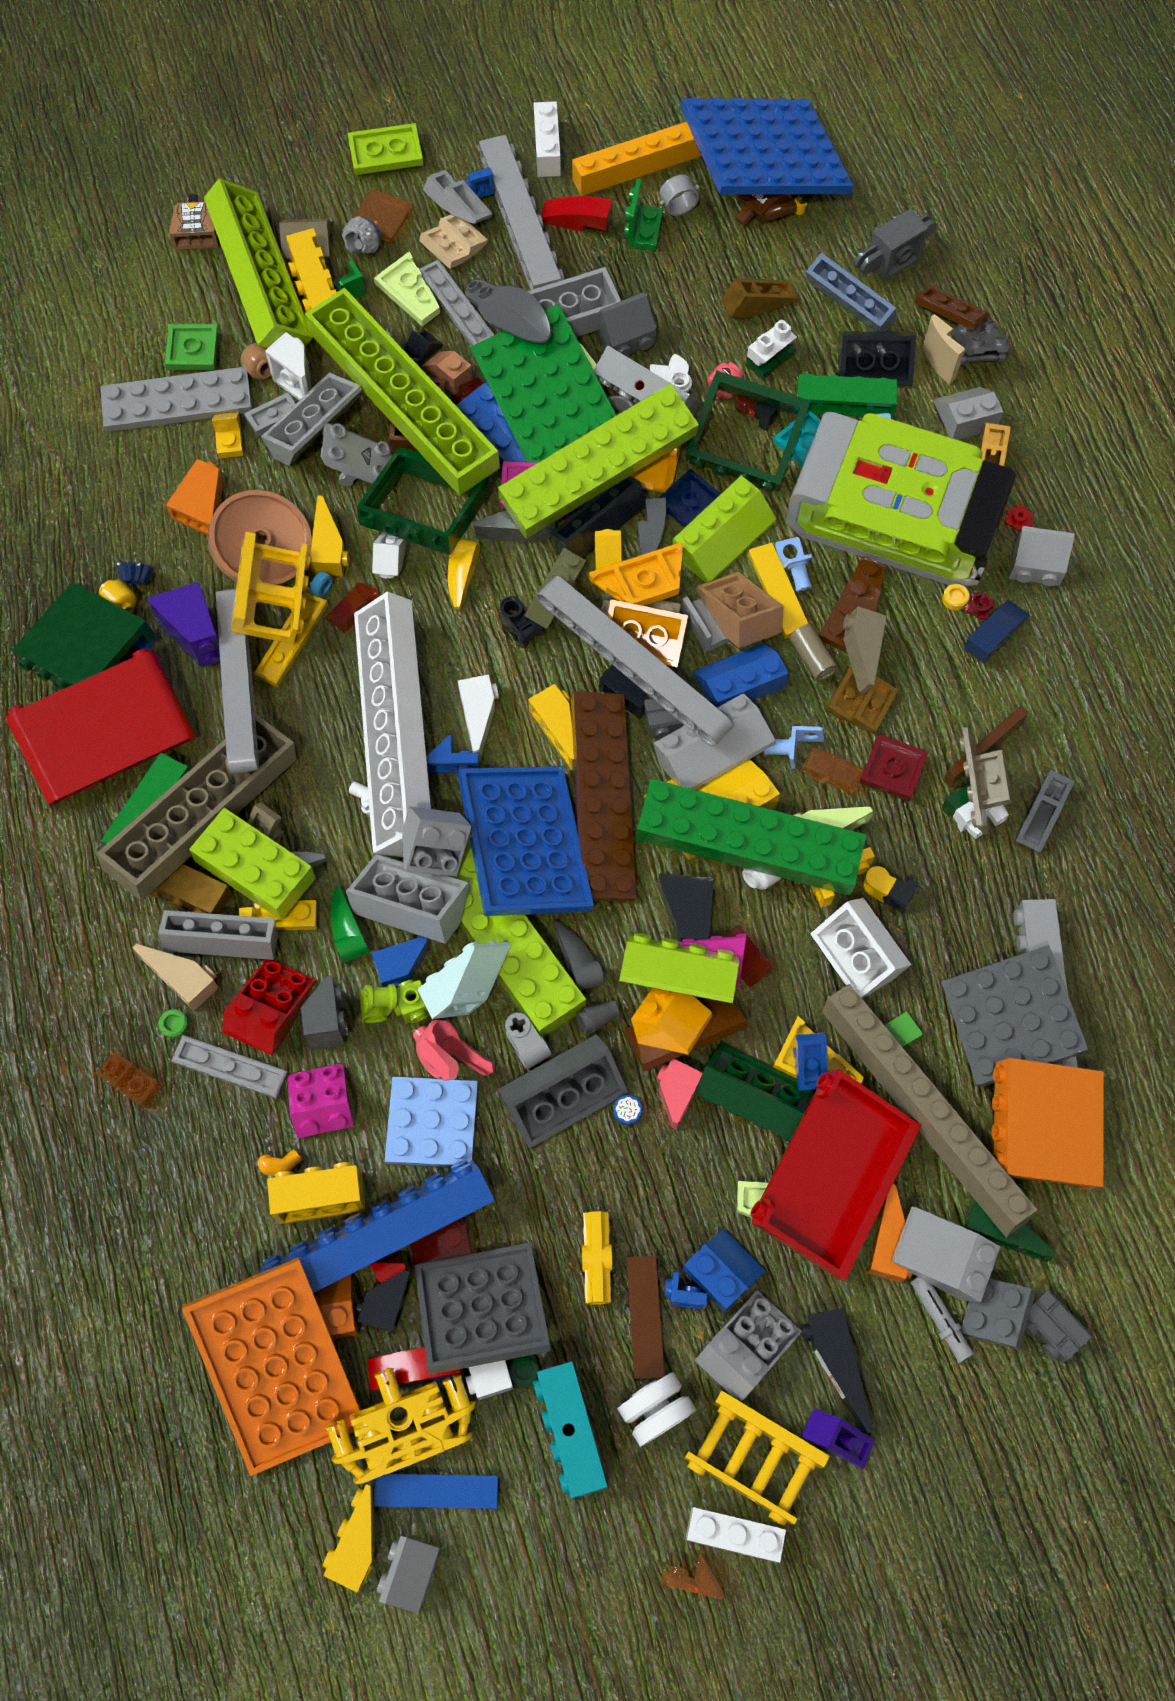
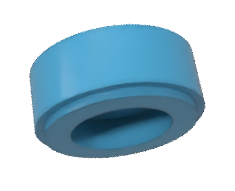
(321, 584)

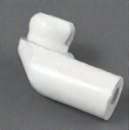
(362, 792)

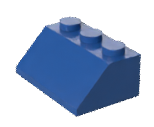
(750, 672)

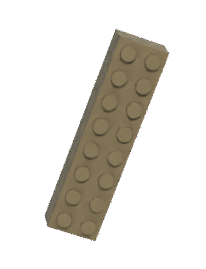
(164, 832)

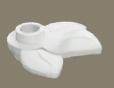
(674, 373)

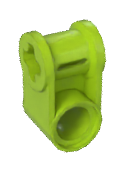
(377, 1003)

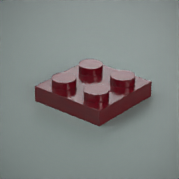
(894, 767)

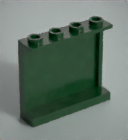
(79, 638)

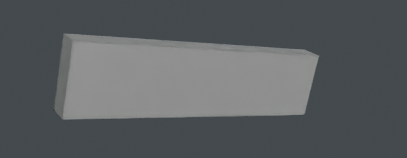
(230, 1067)

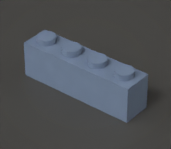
(851, 294)

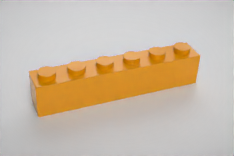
(634, 158)

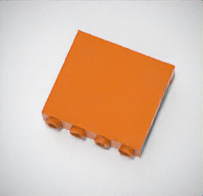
(1049, 1122)

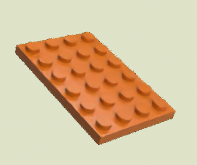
(272, 1364)

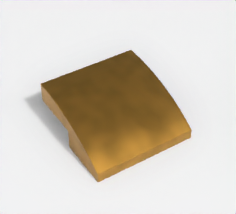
(861, 709)

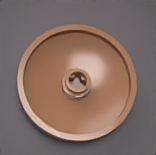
(275, 524)

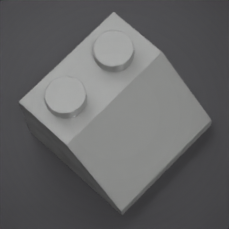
(968, 411)
(1041, 556)

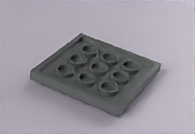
(1015, 1013)
(481, 1308)

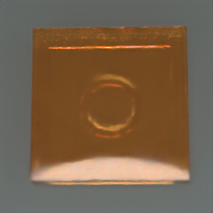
(386, 212)

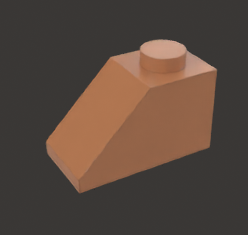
(451, 367)

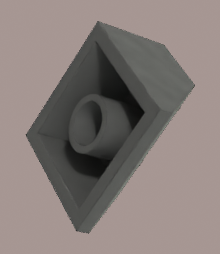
(628, 325)

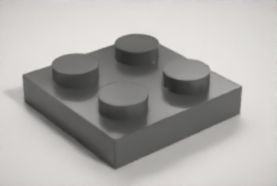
(1000, 1314)

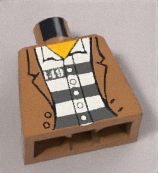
(192, 225)

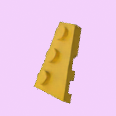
(785, 1060)

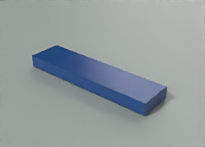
(436, 1491)

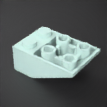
(464, 980)

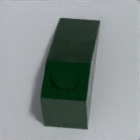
(1021, 1241)

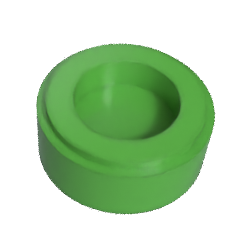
(173, 1024)

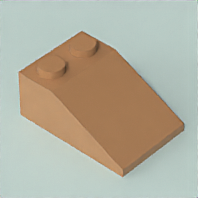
(741, 609)

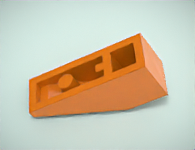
(887, 1236)

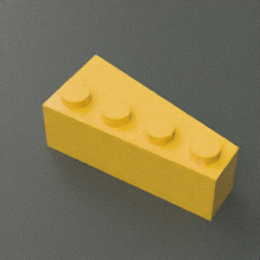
(309, 268)

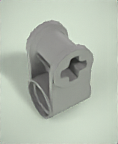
(528, 1044)

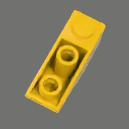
(356, 1549)

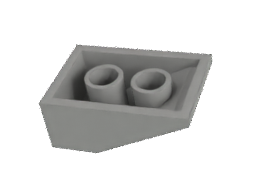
(946, 1255)

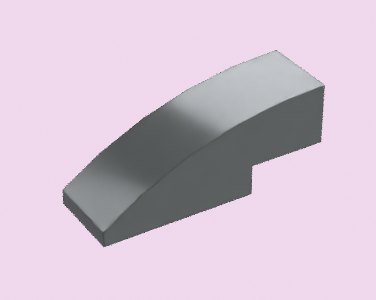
(651, 531)
(1045, 811)

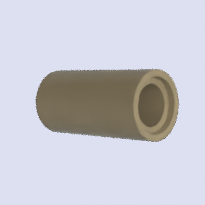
(813, 652)

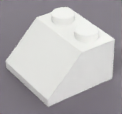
(289, 365)

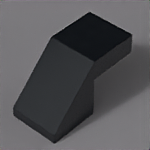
(421, 346)

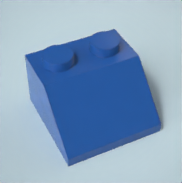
(723, 1270)

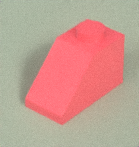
(677, 1089)

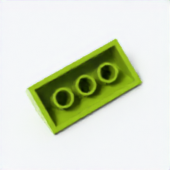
(725, 530)
(680, 967)

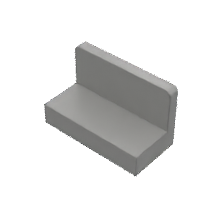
(702, 624)

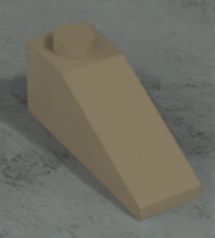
(863, 643)

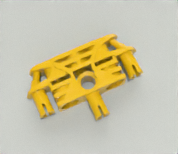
(390, 1452)

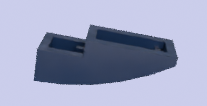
(995, 631)

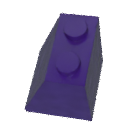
(188, 622)

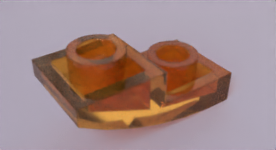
(829, 767)
(128, 1079)

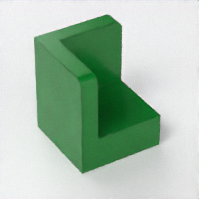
(351, 282)

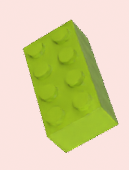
(252, 863)

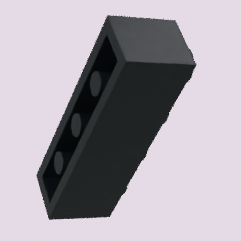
(602, 512)

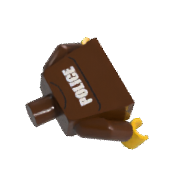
(767, 207)

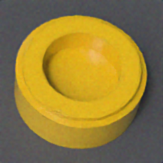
(955, 597)

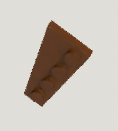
(861, 591)

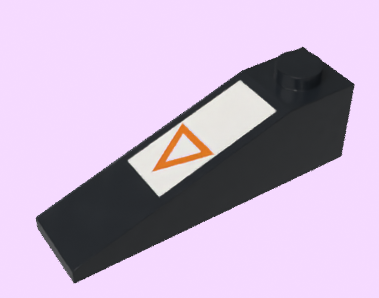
(835, 1352)

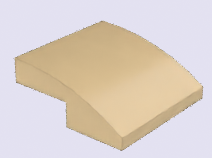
(453, 241)
(941, 350)

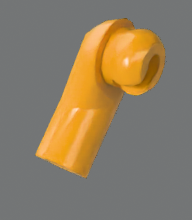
(272, 1165)

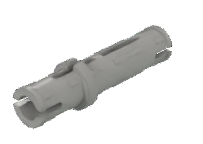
(948, 1328)

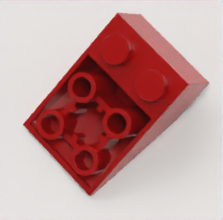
(267, 1006)

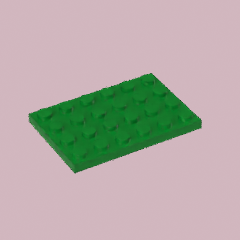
(543, 387)

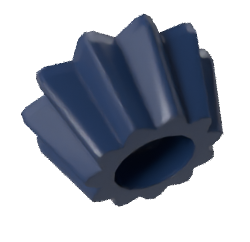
(134, 573)

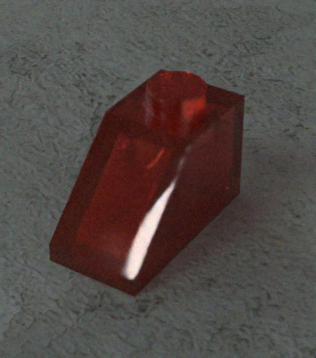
(442, 1244)

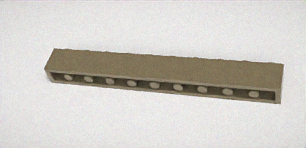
(926, 1105)

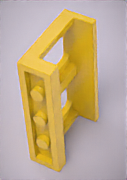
(252, 590)

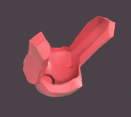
(438, 1043)

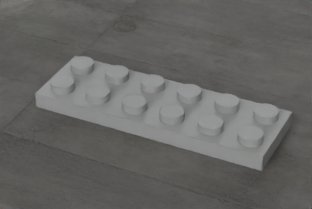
(175, 399)

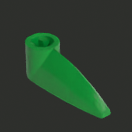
(345, 929)

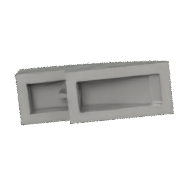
(456, 197)

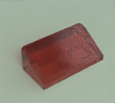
(343, 613)
(754, 965)

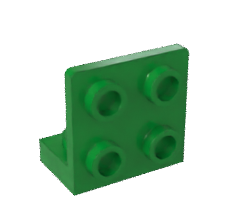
(643, 222)

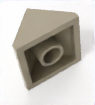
(321, 228)

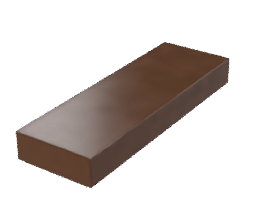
(951, 307)

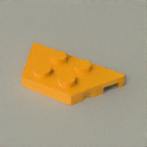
(644, 577)

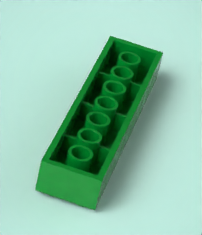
(750, 837)

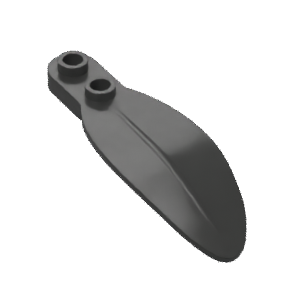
(510, 310)

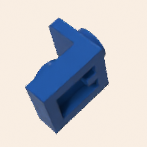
(481, 182)
(687, 1298)

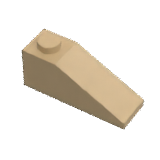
(180, 974)

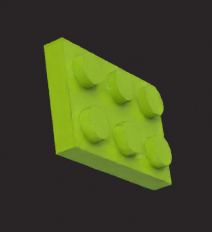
(385, 149)

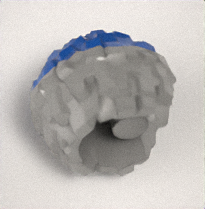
(361, 235)

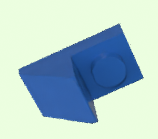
(444, 761)
(810, 1059)

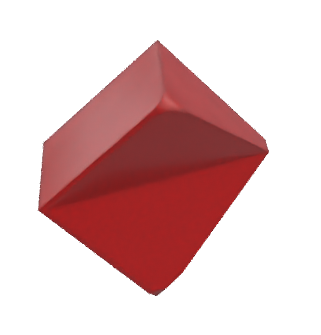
(388, 1268)

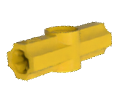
(597, 1258)

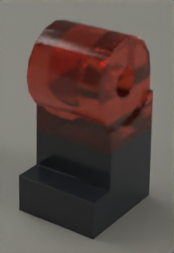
(762, 412)

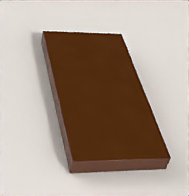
(725, 1021)

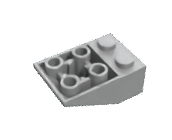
(748, 1346)

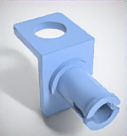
(796, 565)
(789, 746)

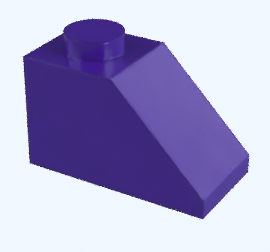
(838, 1438)

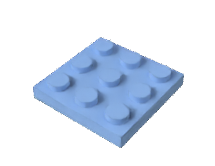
(431, 1121)

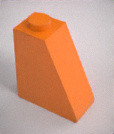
(197, 496)

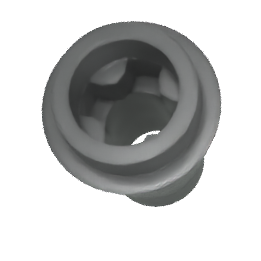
(595, 1016)

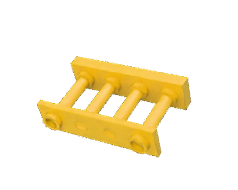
(781, 1441)

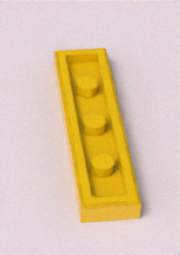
(777, 585)
(282, 654)

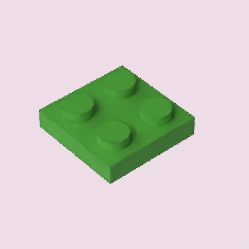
(191, 347)

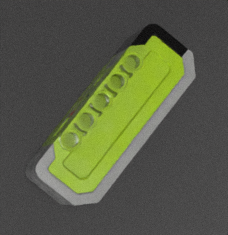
(900, 497)

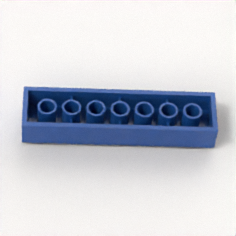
(389, 1225)

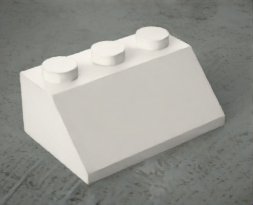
(860, 947)

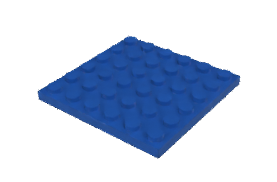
(765, 146)

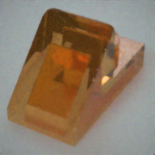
(701, 1583)

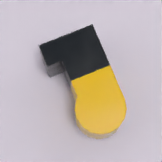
(889, 889)

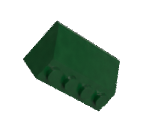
(754, 1091)

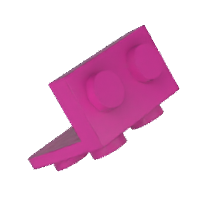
(319, 1101)

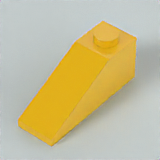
(327, 545)
(553, 715)

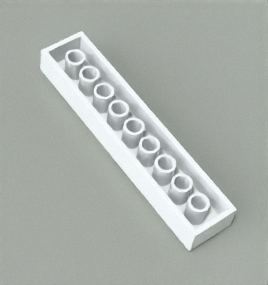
(391, 718)

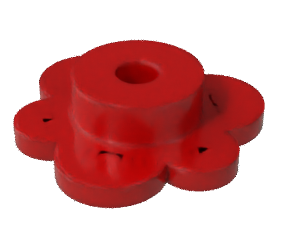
(1019, 517)

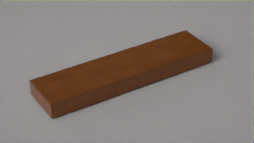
(989, 743)
(645, 1317)

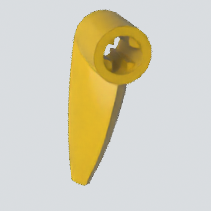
(461, 570)

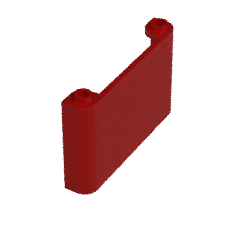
(100, 727)
(835, 1173)

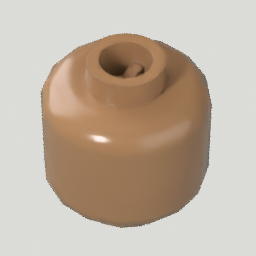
(255, 361)

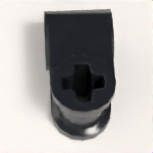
(519, 626)

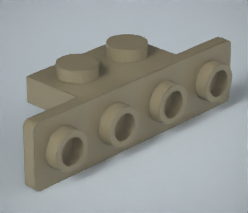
(987, 780)

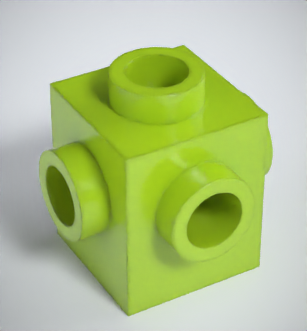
(413, 1010)

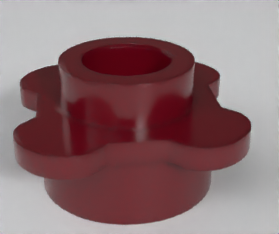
(983, 600)

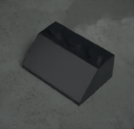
(877, 355)

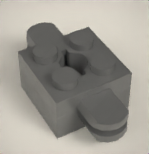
(896, 245)

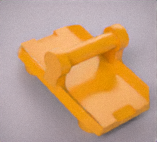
(660, 473)

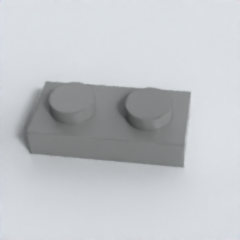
(266, 415)

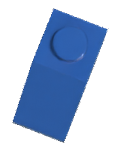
(400, 961)

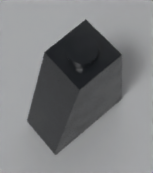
(687, 904)

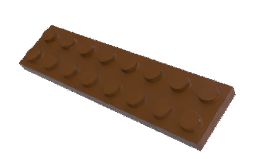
(603, 794)

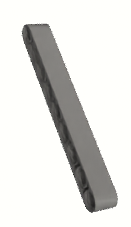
(635, 661)
(236, 690)

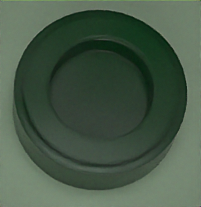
(523, 1371)

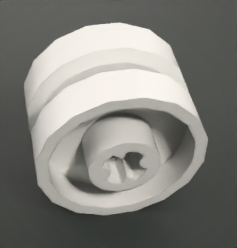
(654, 1405)

